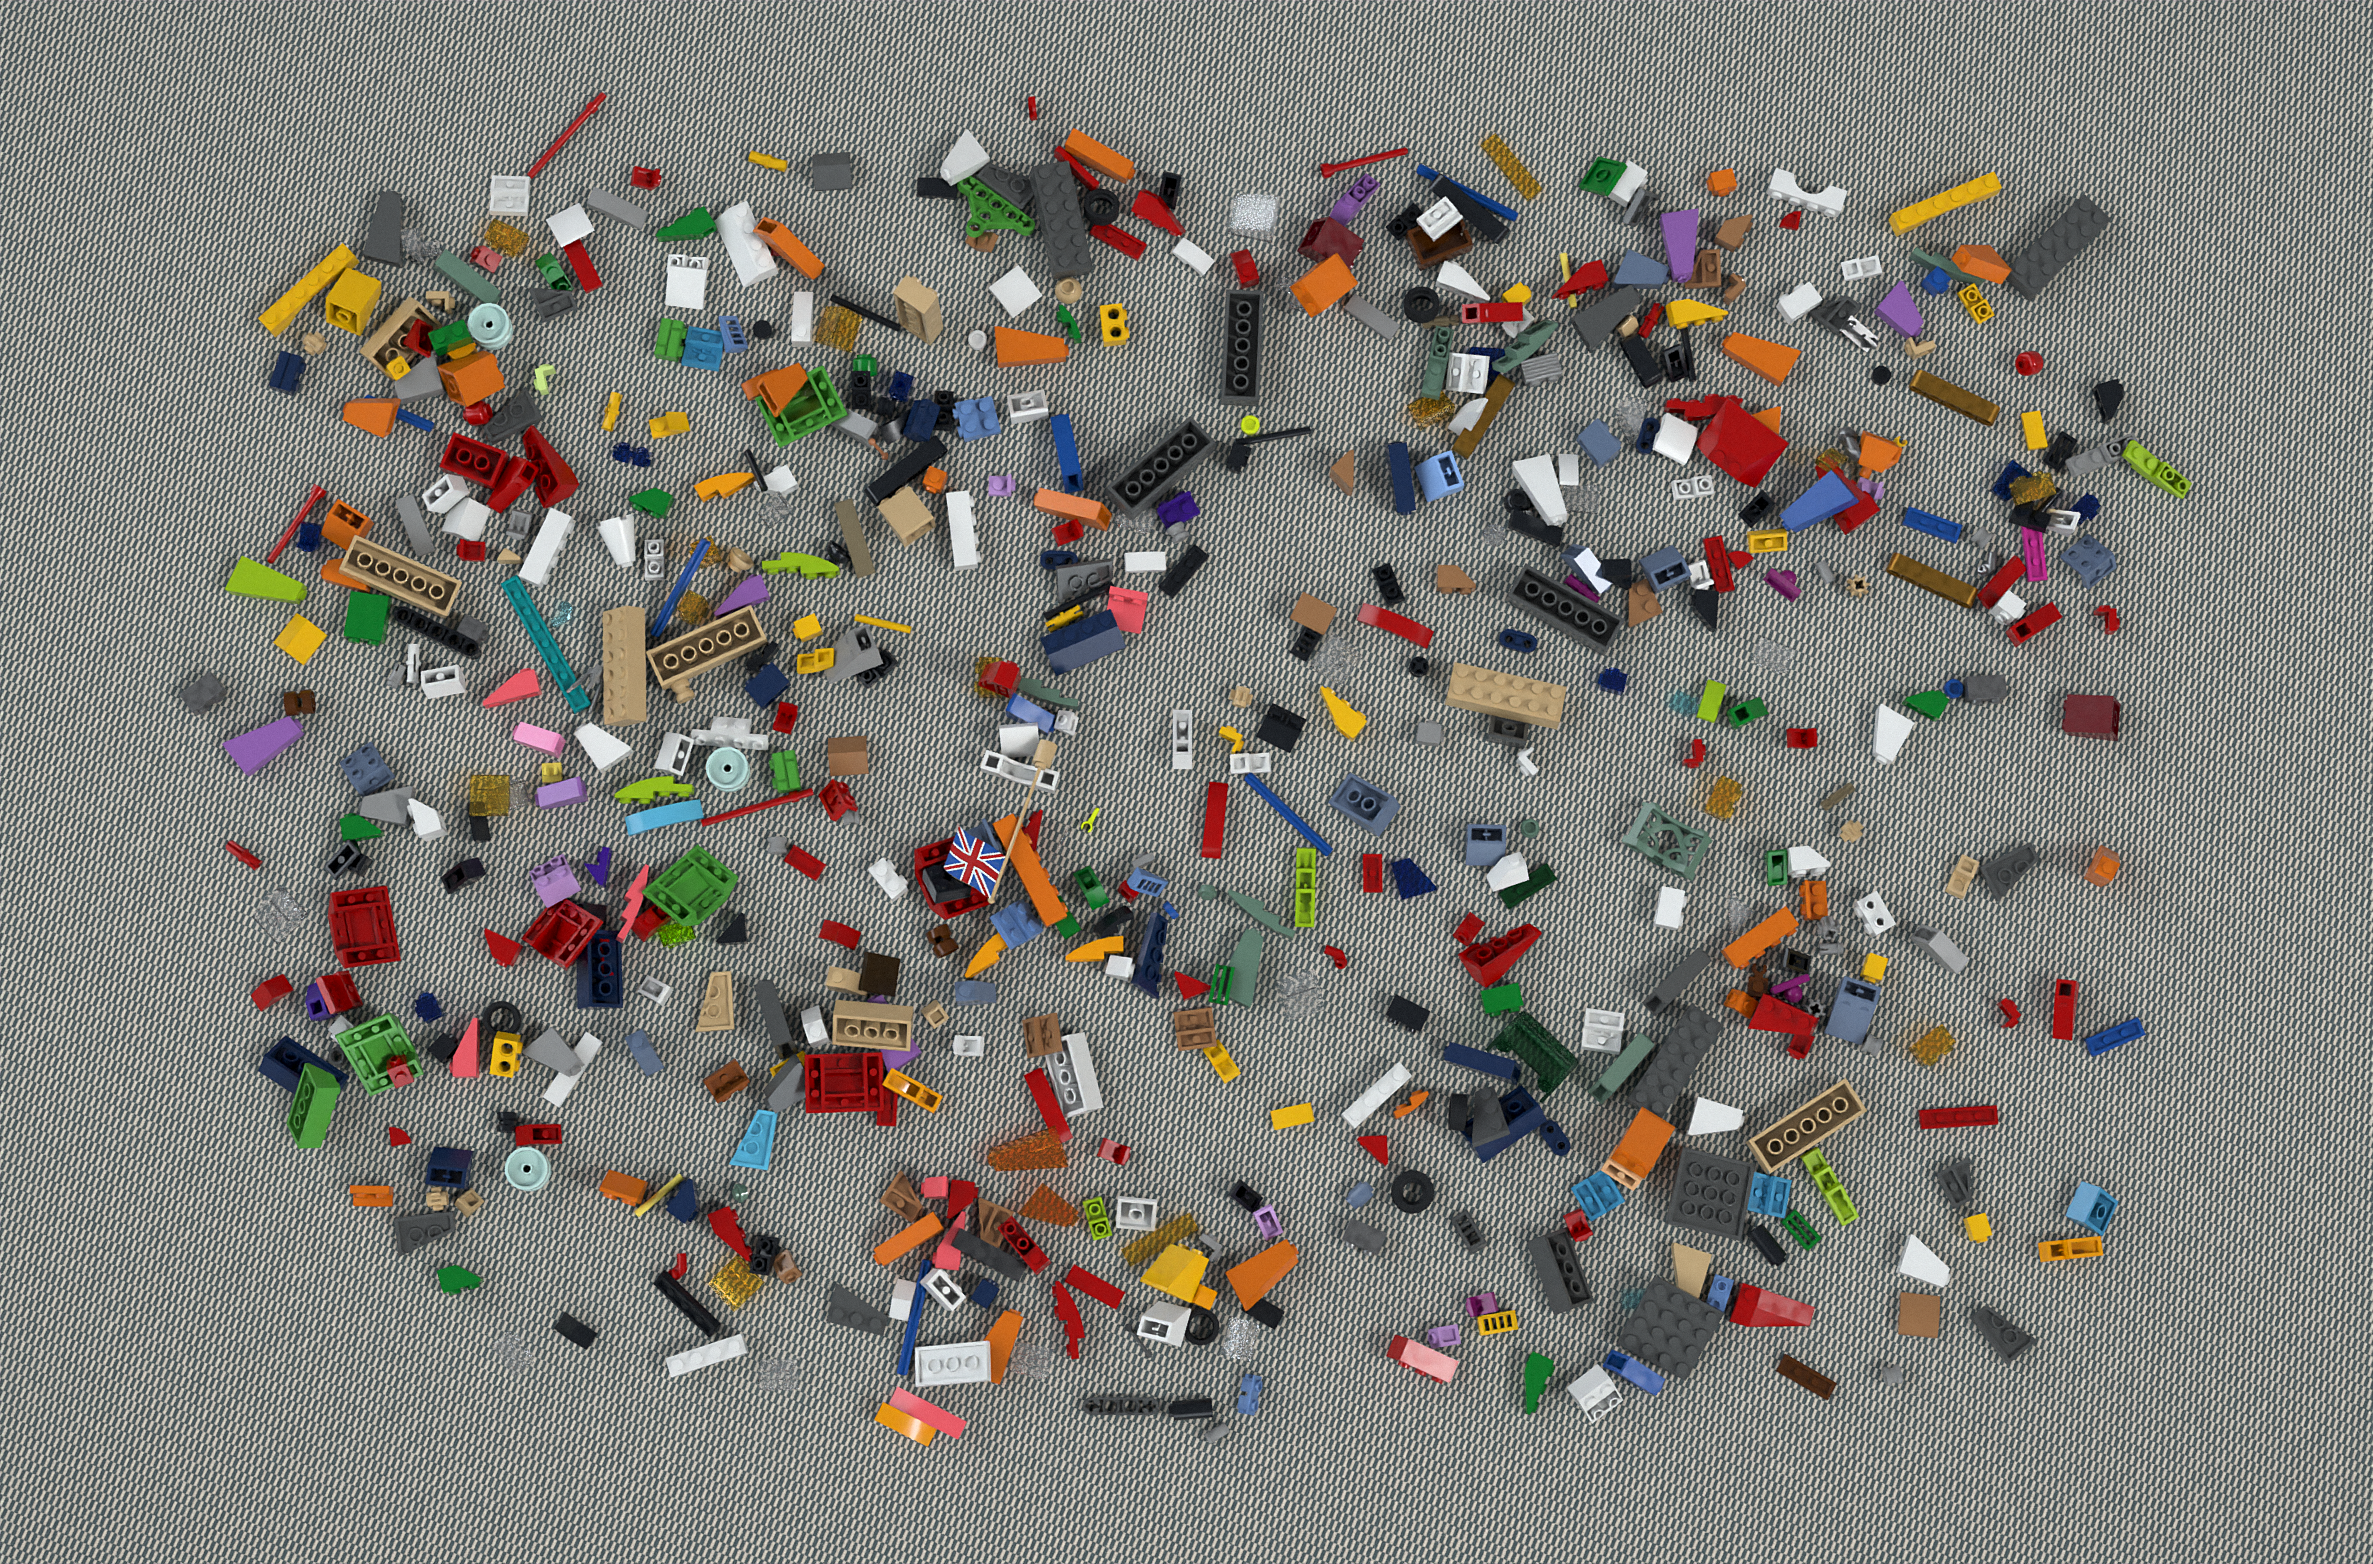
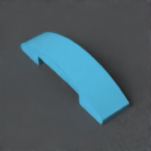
(664, 816)

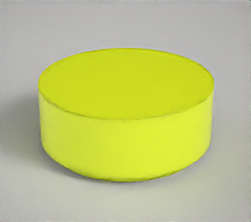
(1250, 425)

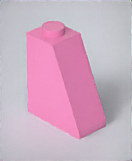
(539, 739)

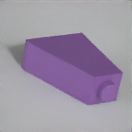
(1900, 312)
(561, 793)

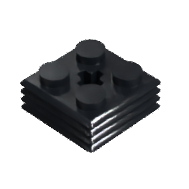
(944, 886)

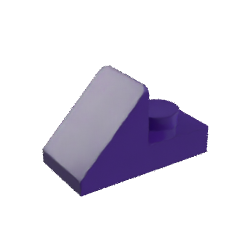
(600, 871)

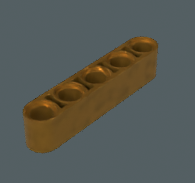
(1496, 397)
(1954, 397)
(1932, 580)

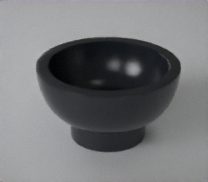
(1517, 500)
(836, 553)

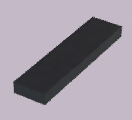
(988, 1254)
(687, 1303)

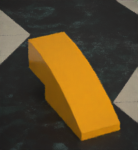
(723, 484)
(1095, 950)
(986, 956)
(912, 1091)
(2070, 1249)
(905, 1424)

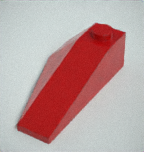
(555, 478)
(1858, 514)
(1493, 959)
(1766, 1309)

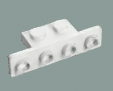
(730, 733)

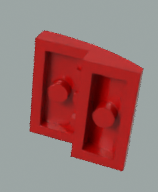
(339, 992)

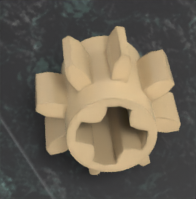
(314, 343)
(1861, 581)
(1241, 697)
(1851, 831)
(437, 1198)

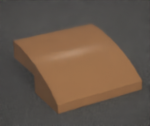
(1195, 1029)
(1042, 1035)
(1918, 1315)

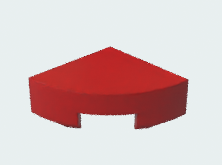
(1032, 108)
(1791, 221)
(1740, 558)
(398, 1137)

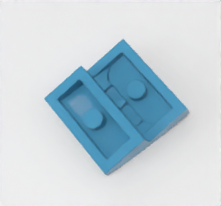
(703, 349)
(1598, 1195)
(1769, 1195)

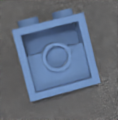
(976, 418)
(1017, 924)

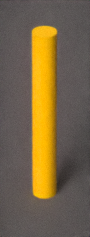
(883, 623)

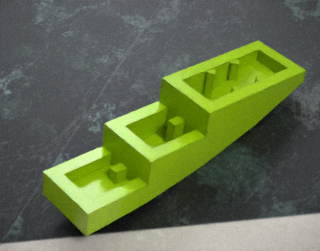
(1305, 886)
(1829, 1186)

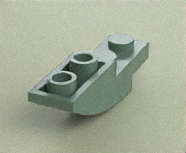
(1437, 362)

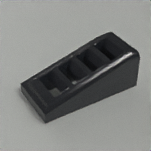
(1297, 653)

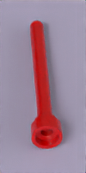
(1328, 170)
(316, 493)

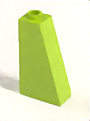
(261, 582)

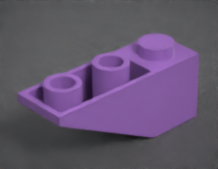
(1354, 200)

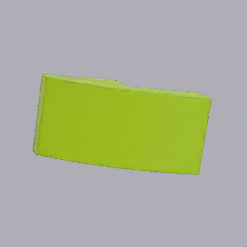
(1711, 701)
(1097, 1218)

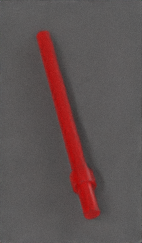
(590, 109)
(793, 797)

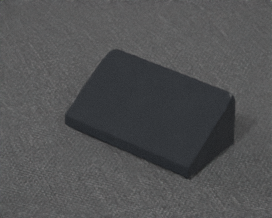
(479, 828)
(343, 859)
(1265, 1313)

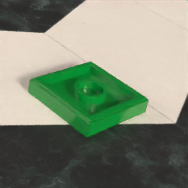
(1603, 176)

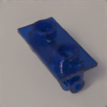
(624, 452)

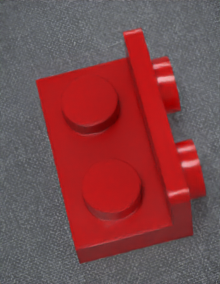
(837, 799)

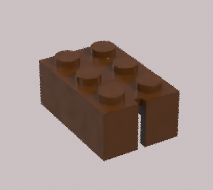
(1444, 248)

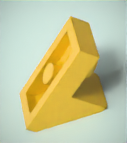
(669, 425)

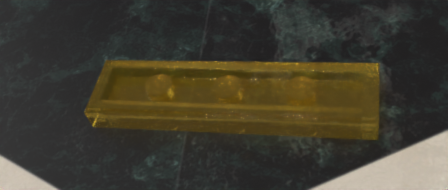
(1511, 167)
(1159, 1239)

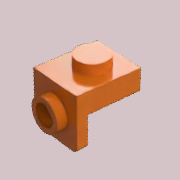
(1741, 1003)

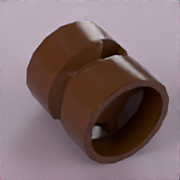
(293, 705)
(944, 947)

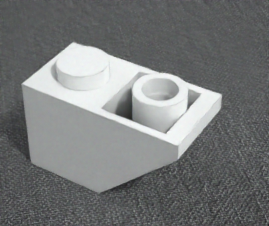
(779, 480)
(1120, 967)

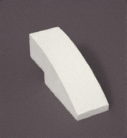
(1468, 416)

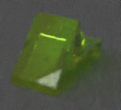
(675, 935)

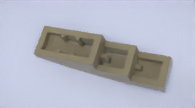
(854, 538)

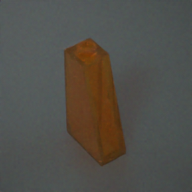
(1030, 1152)

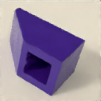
(316, 1005)

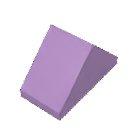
(1268, 1222)

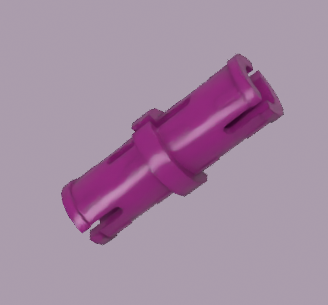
(1581, 588)

